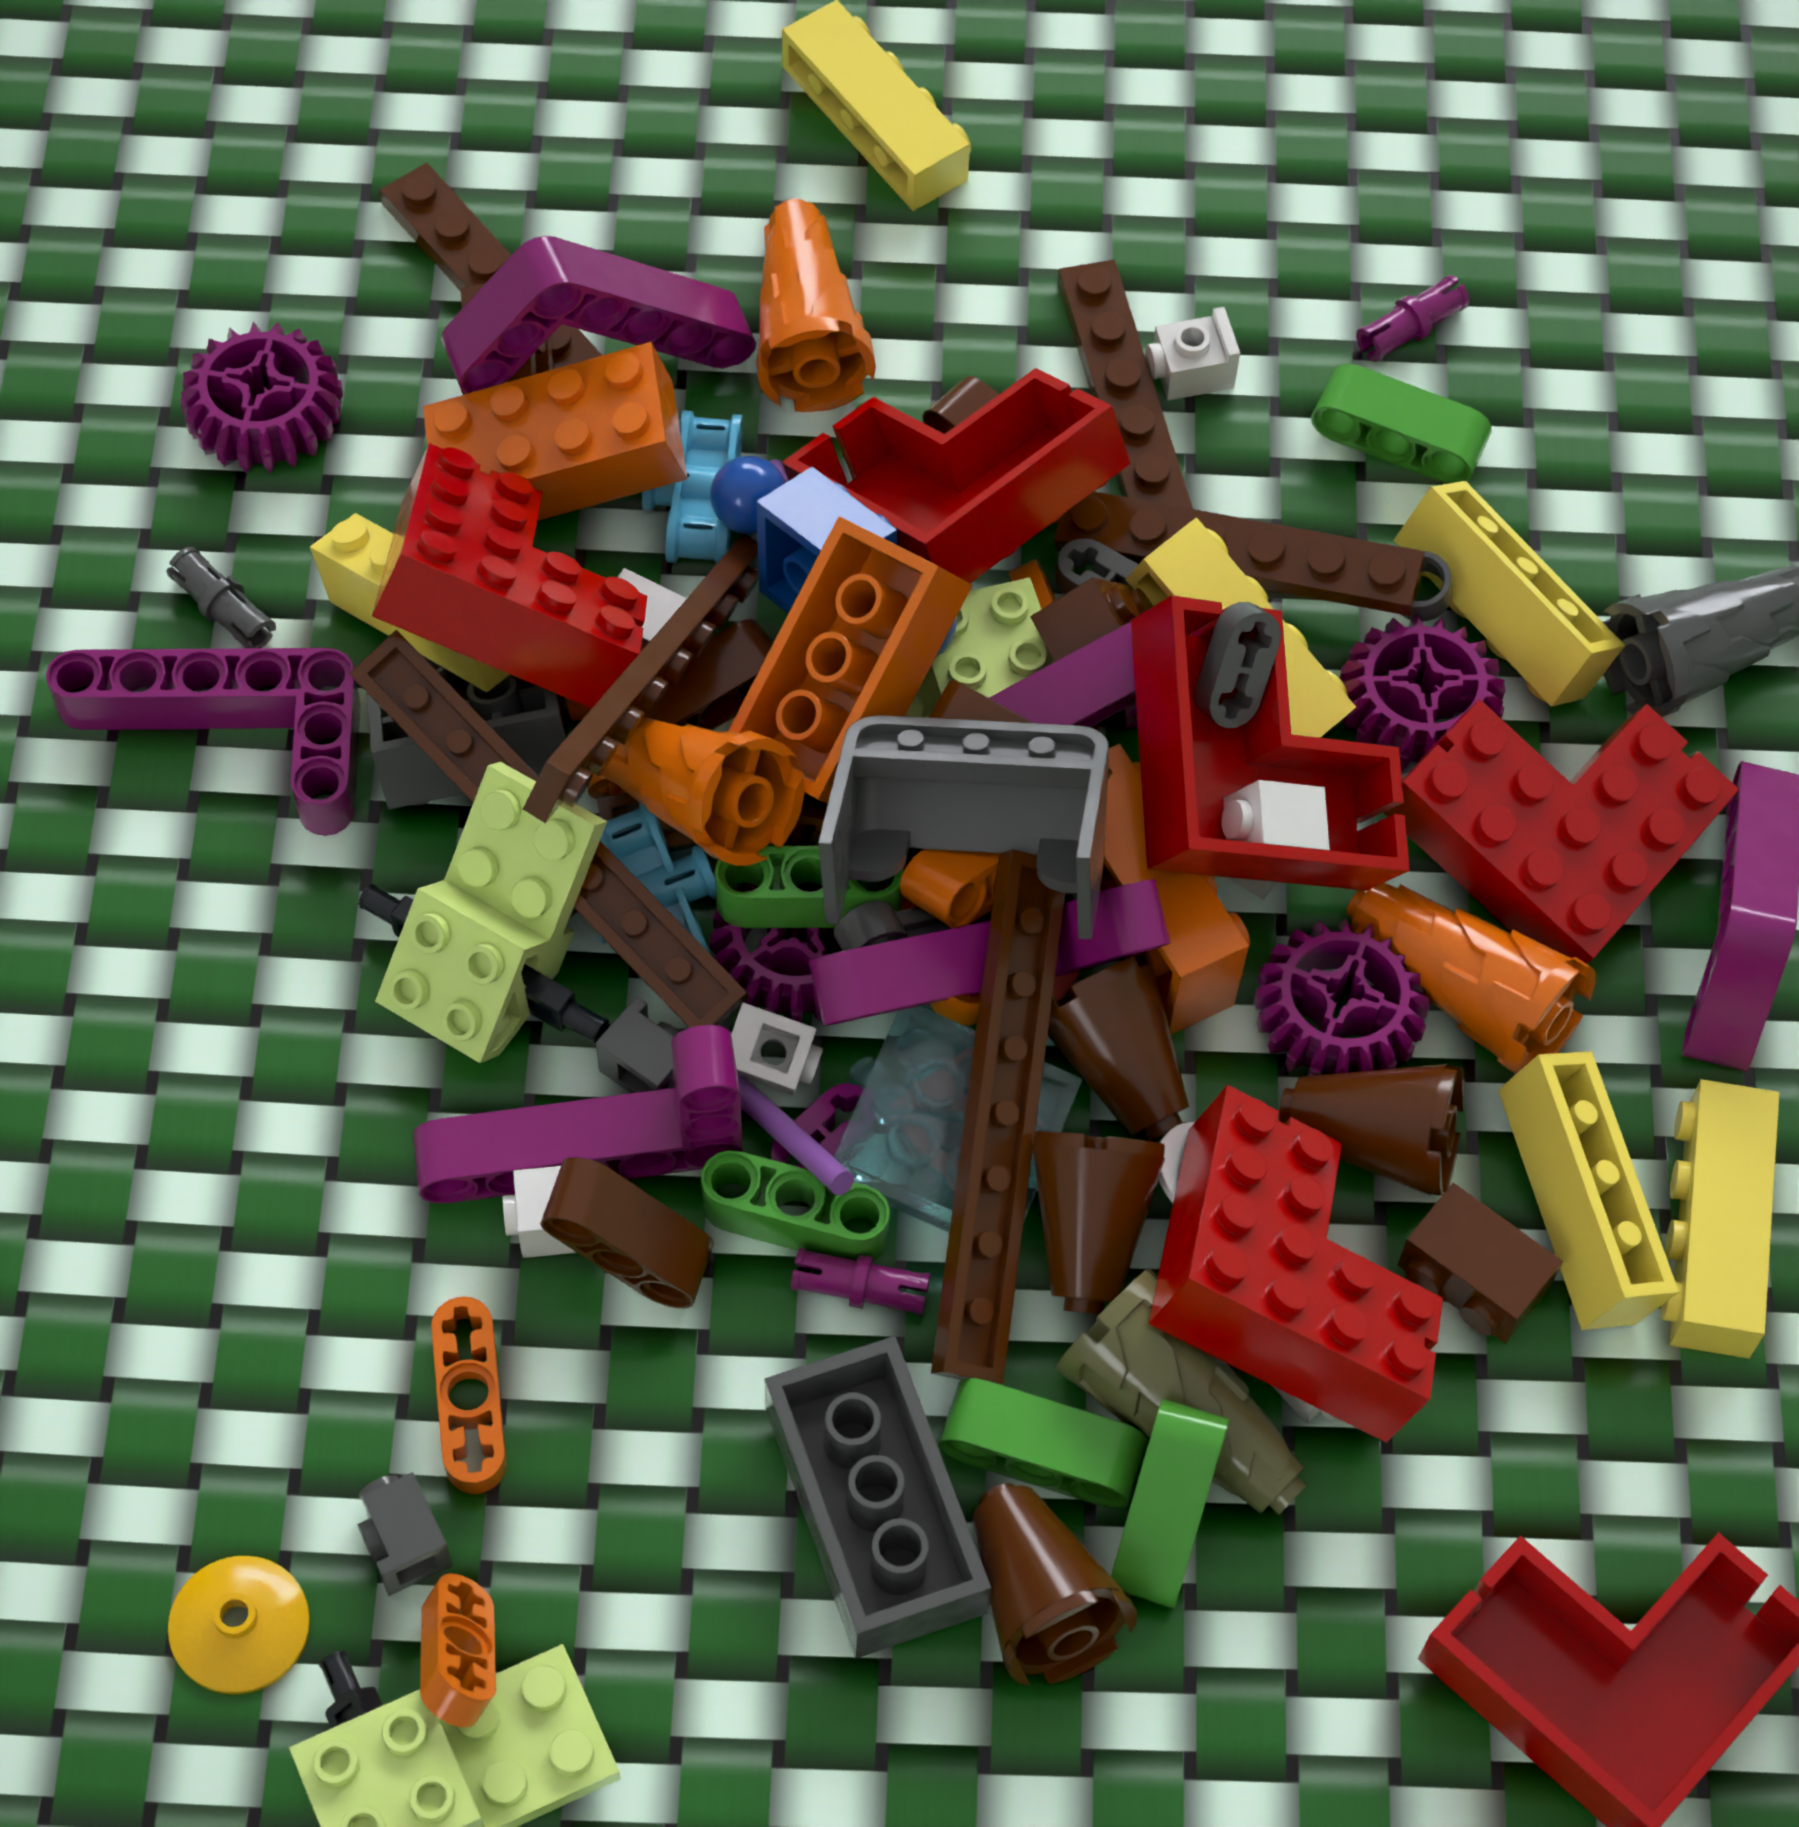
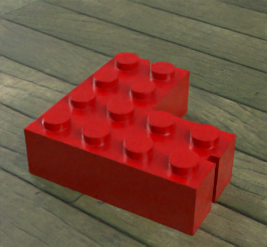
(984, 483)
(475, 584)
(1196, 763)
(1555, 852)
(1268, 1291)
(1613, 1709)

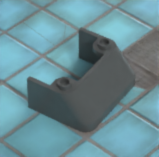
(967, 791)

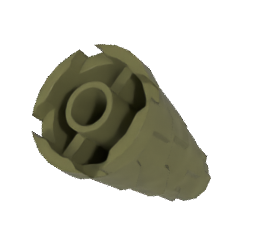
(1136, 1365)

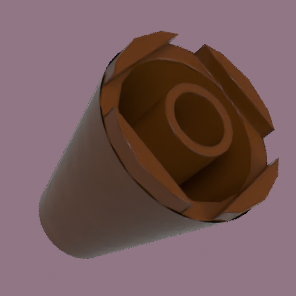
(1122, 1045)
(1387, 1120)
(1093, 1211)
(1047, 1591)

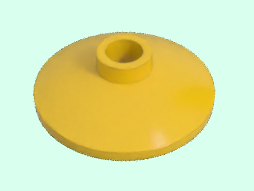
(245, 1655)

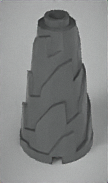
(1699, 636)

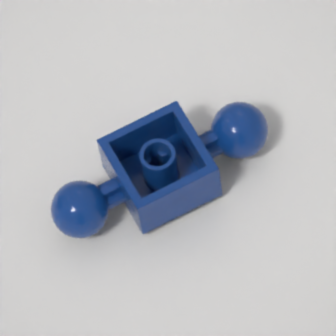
(789, 521)

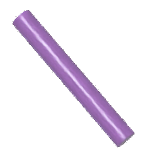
(794, 1139)

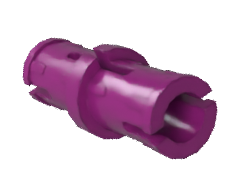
(1412, 318)
(860, 1281)

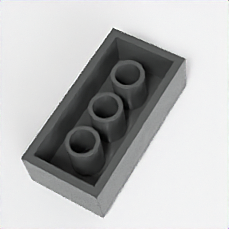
(876, 1497)

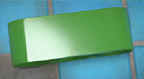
(1401, 424)
(777, 898)
(776, 1183)
(1043, 1443)
(1168, 1502)

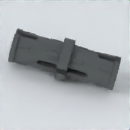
(220, 598)

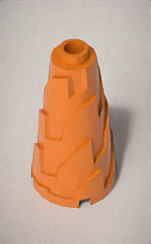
(808, 327)
(712, 786)
(1494, 983)

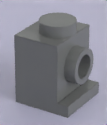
(637, 1051)
(402, 1531)

